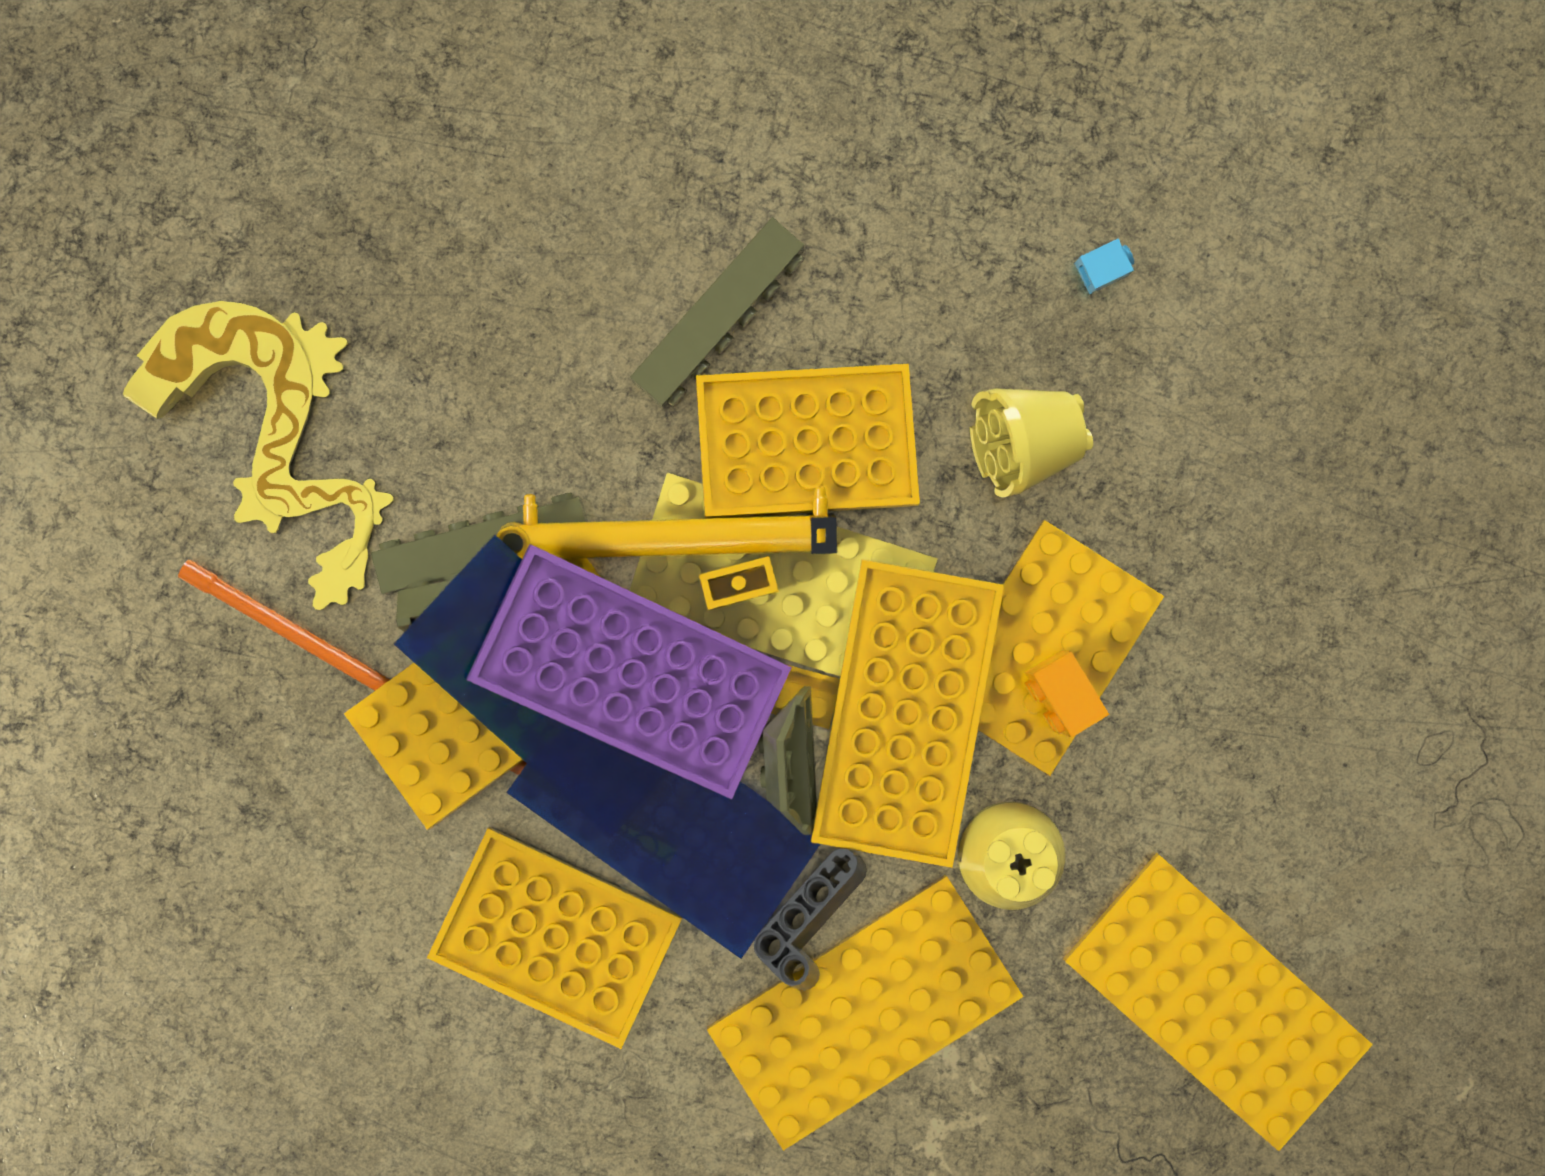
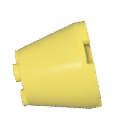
(1027, 436)
(991, 845)

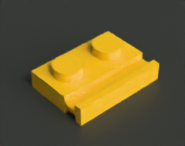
(823, 694)

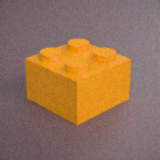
(1065, 693)

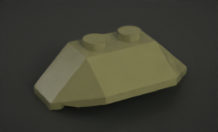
(790, 762)

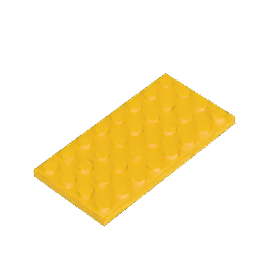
(907, 713)
(431, 742)
(1217, 1002)
(874, 1014)

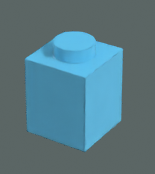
(1105, 265)

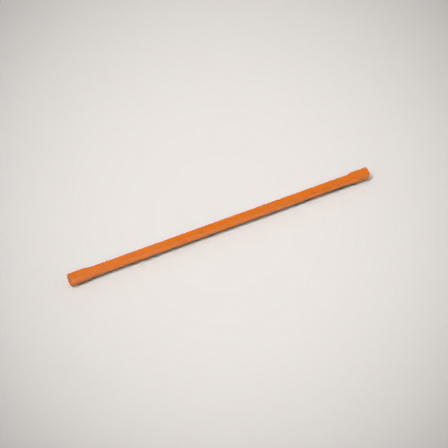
(211, 584)

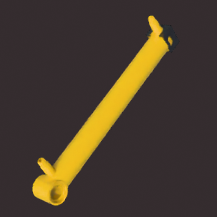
(679, 537)

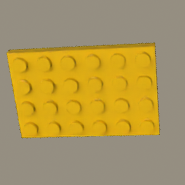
(794, 430)
(1051, 603)
(554, 937)

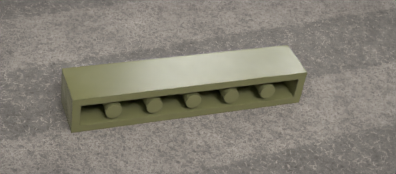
(717, 314)
(446, 553)

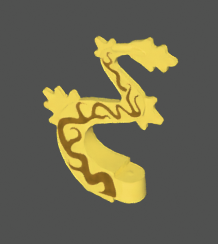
(292, 368)

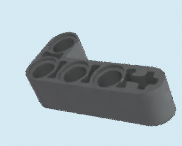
(815, 916)

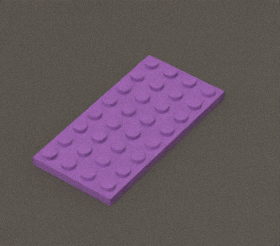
(628, 672)

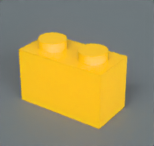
(738, 583)

